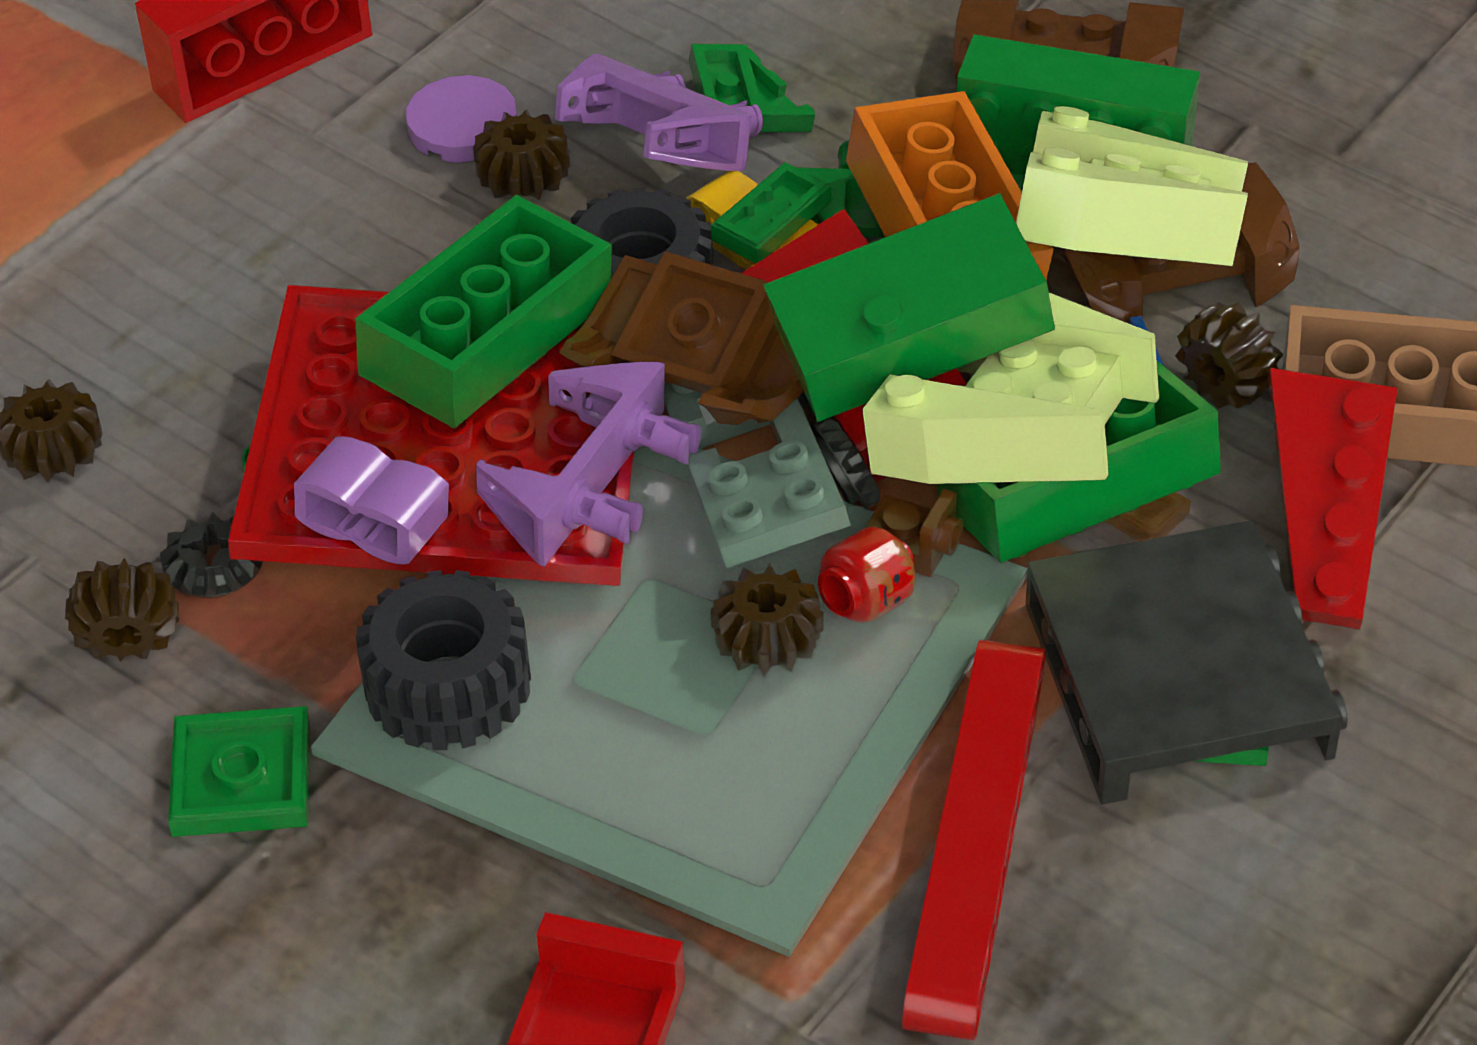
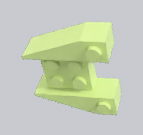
(1129, 193)
(1023, 412)

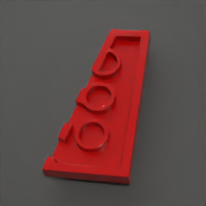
(1332, 473)

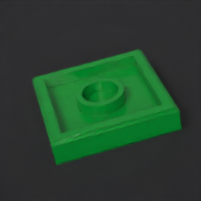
(240, 771)

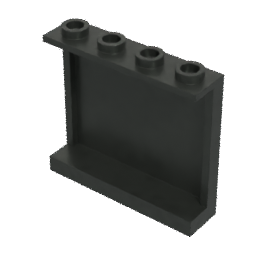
(1179, 653)

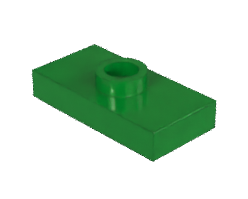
(771, 213)

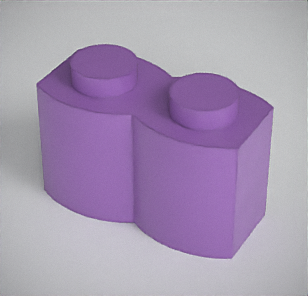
(372, 500)

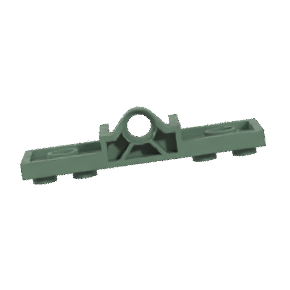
(765, 498)

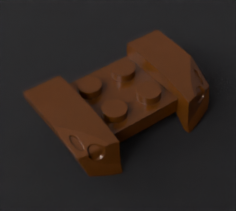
(1146, 35)
(1264, 252)
(701, 324)

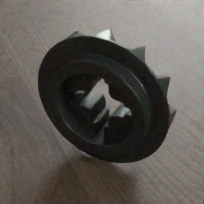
(846, 464)
(189, 569)

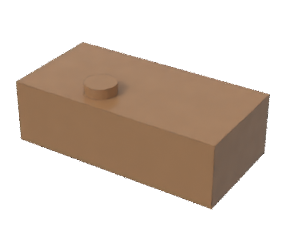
(1421, 356)

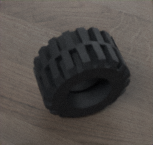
(647, 226)
(450, 698)

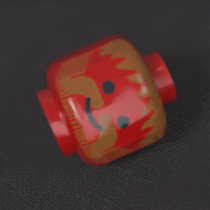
(866, 575)

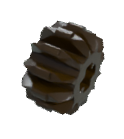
(521, 155)
(1228, 354)
(49, 430)
(122, 610)
(767, 619)

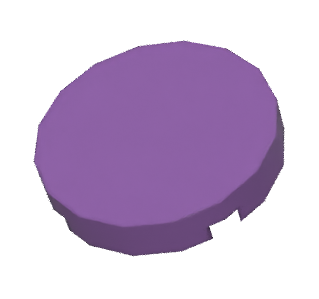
(452, 112)

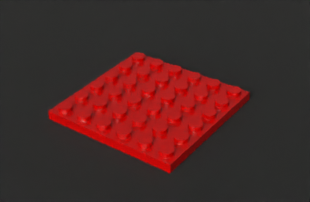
(318, 396)

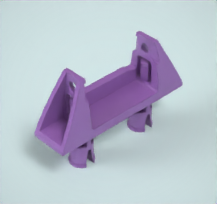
(664, 110)
(627, 415)

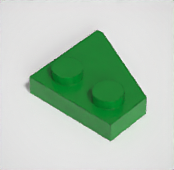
(736, 75)

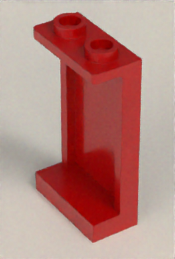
(600, 986)

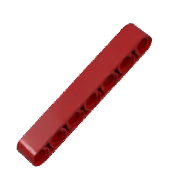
(974, 842)

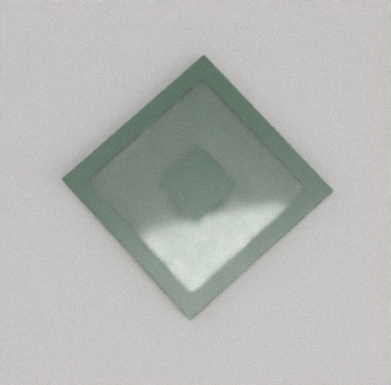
(669, 761)

